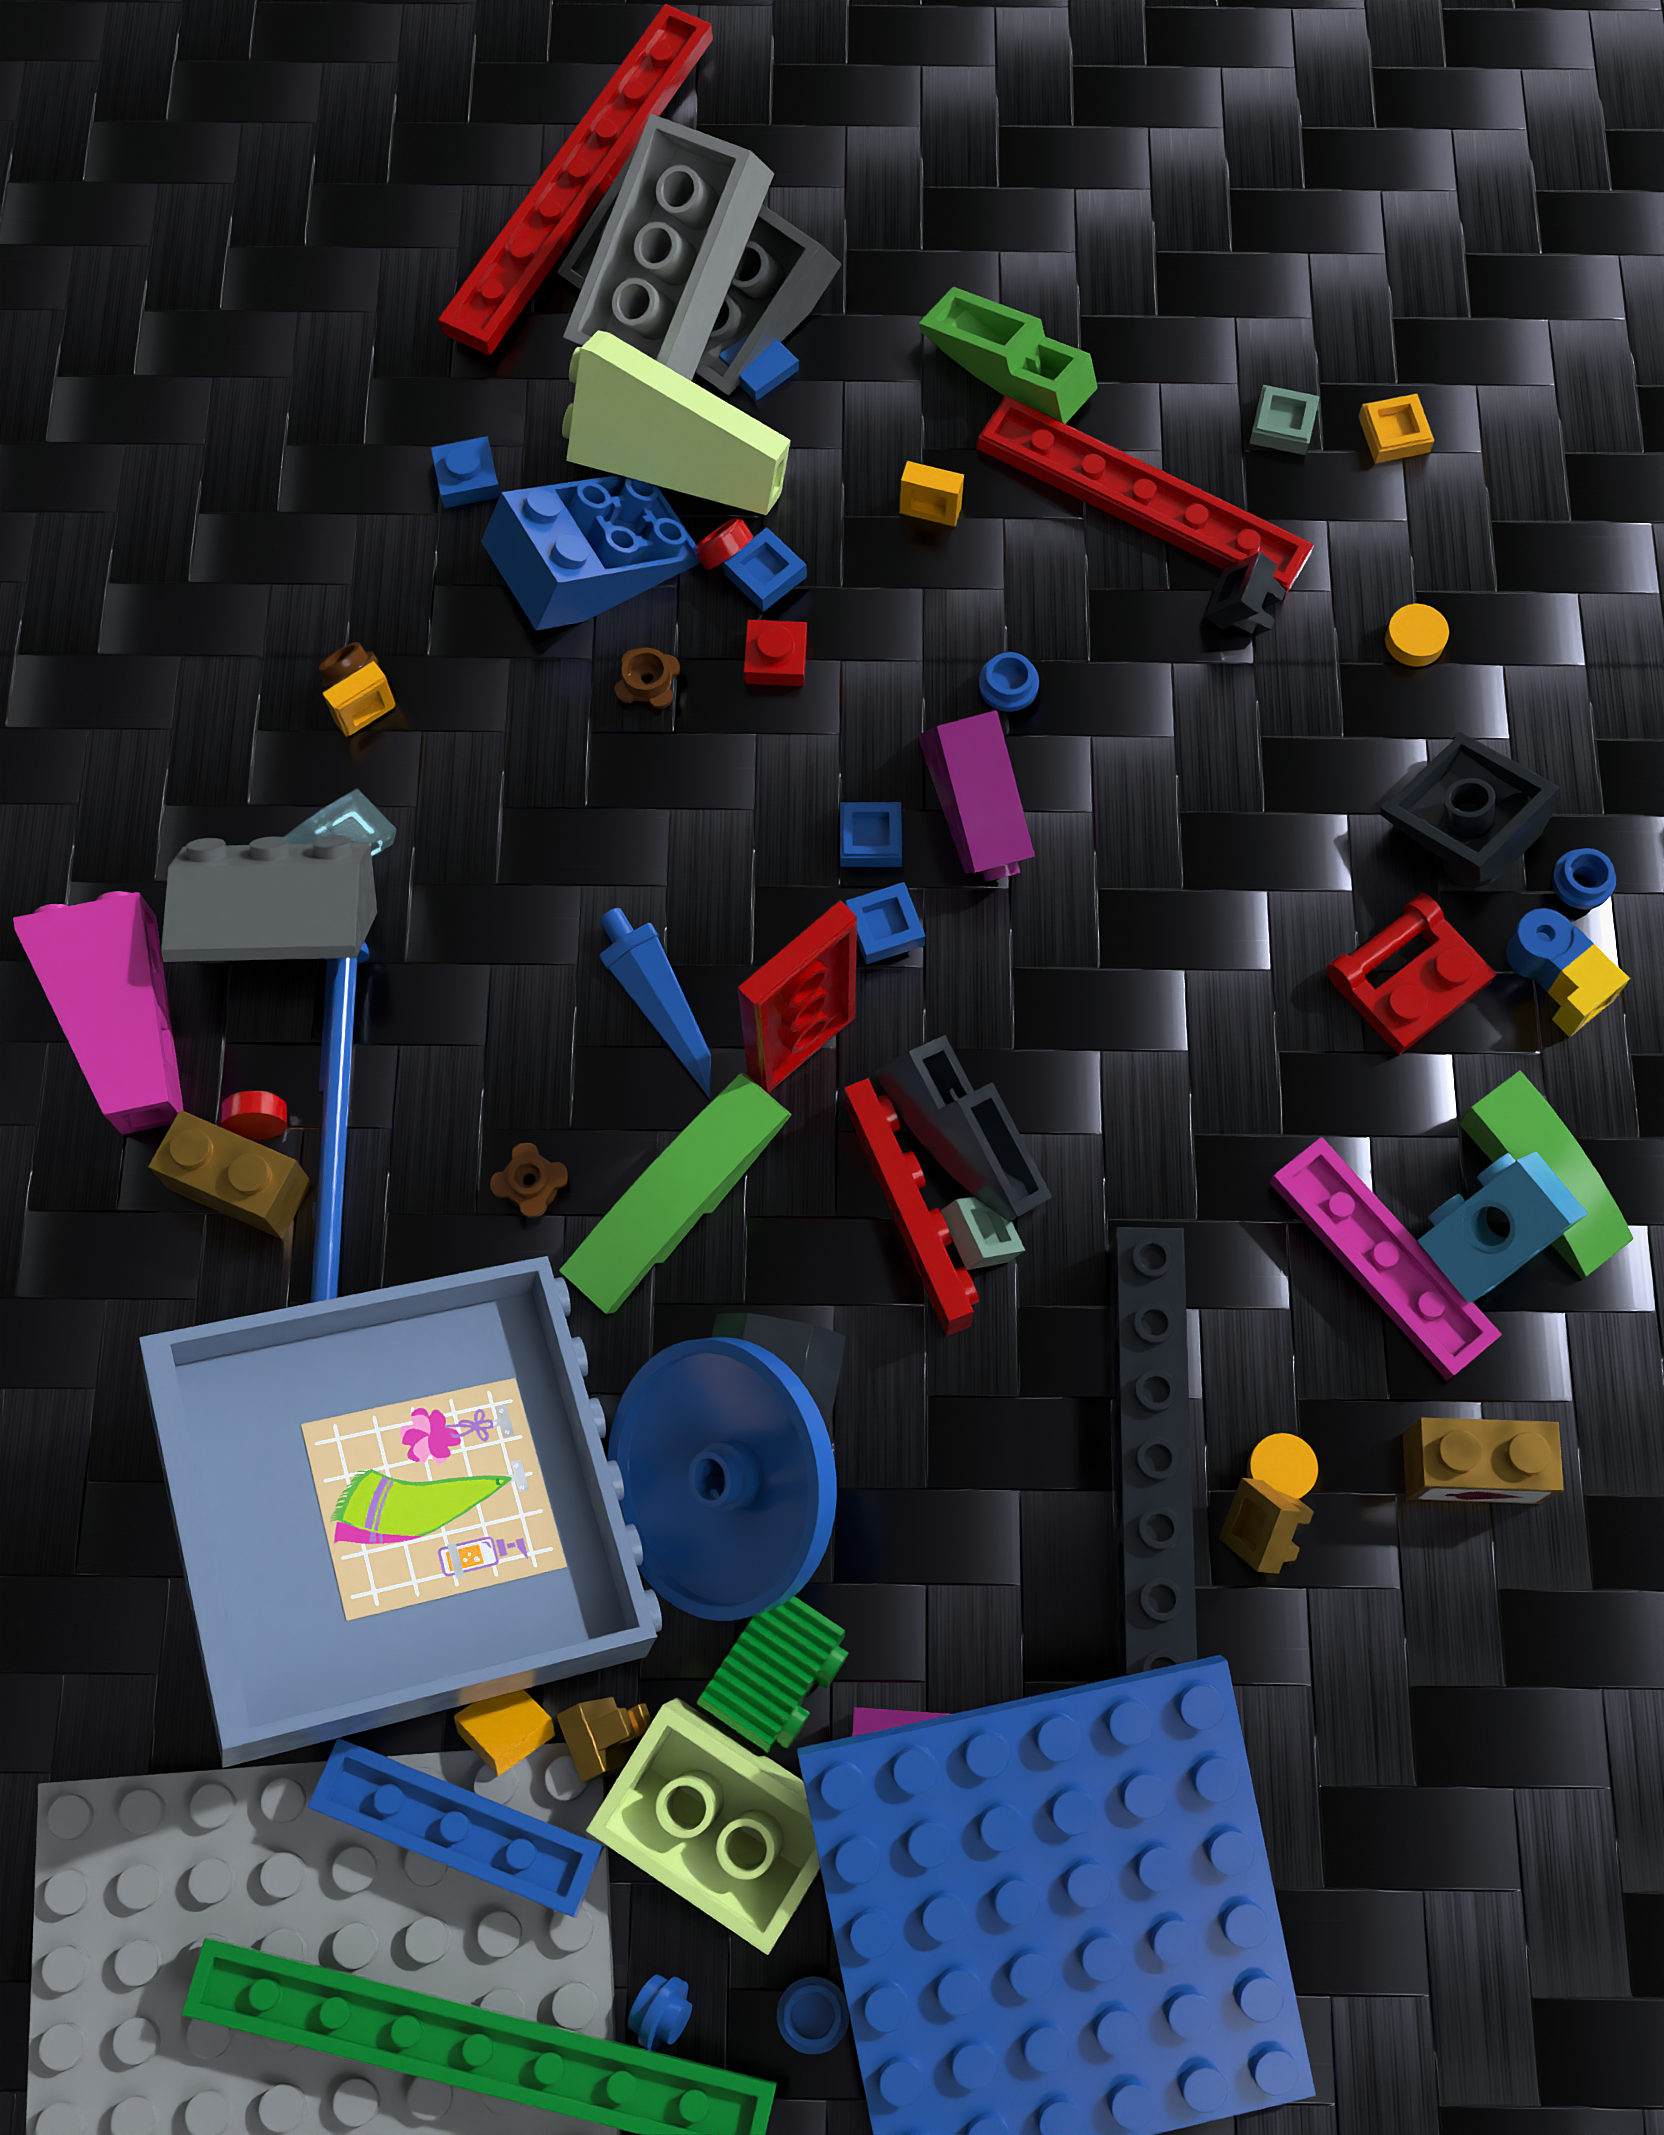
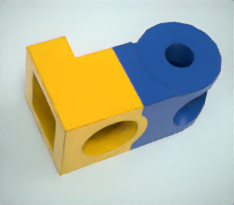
(1566, 966)

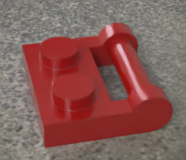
(1421, 991)

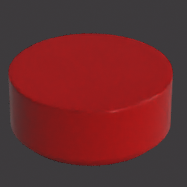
(723, 543)
(254, 1115)

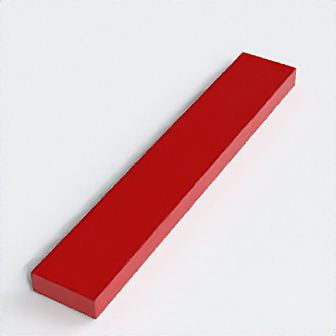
(1137, 492)

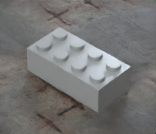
(671, 244)

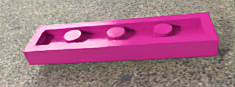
(1384, 1258)

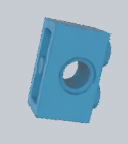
(1538, 1214)

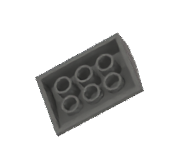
(769, 294)

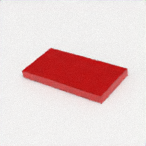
(800, 998)

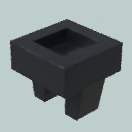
(1242, 592)

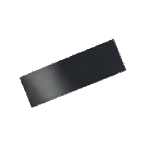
(964, 1128)

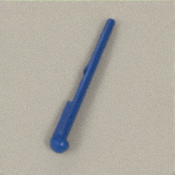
(335, 1087)

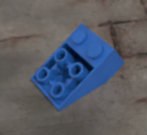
(585, 546)

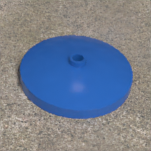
(724, 1477)

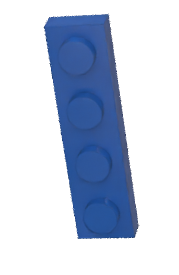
(456, 1827)

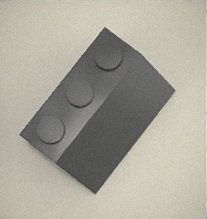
(268, 900)

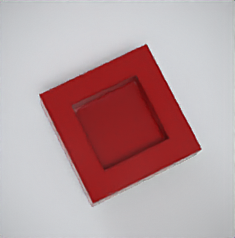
(775, 653)

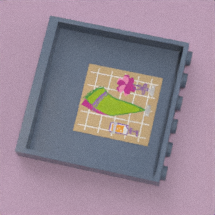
(392, 1506)

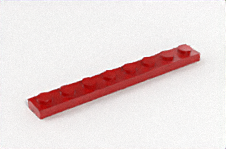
(575, 181)

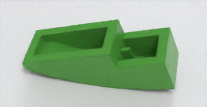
(1011, 353)
(1522, 1122)

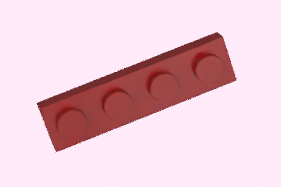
(922, 1230)

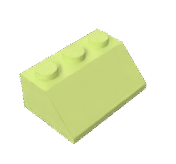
(713, 1823)

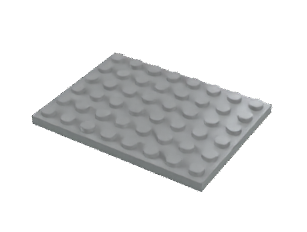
(160, 1861)

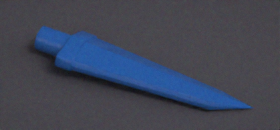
(647, 977)

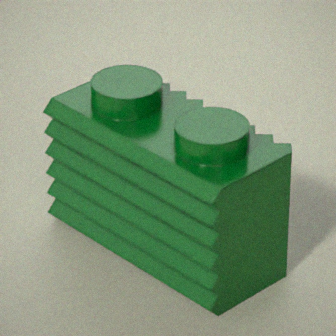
(772, 1672)

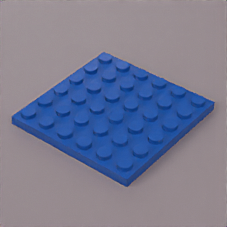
(1059, 1913)

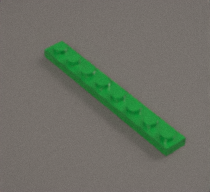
(472, 2046)

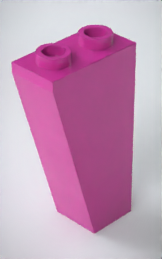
(112, 1002)

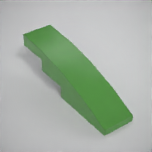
(675, 1193)

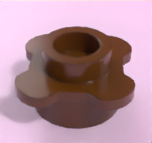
(647, 662)
(532, 1198)

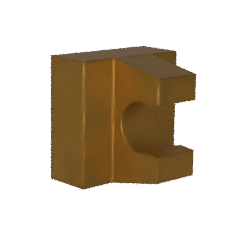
(1263, 1525)
(602, 1735)

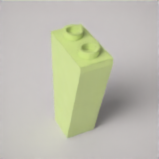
(666, 430)

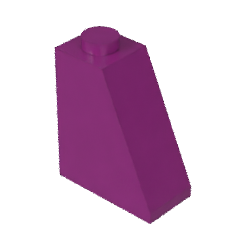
(978, 794)

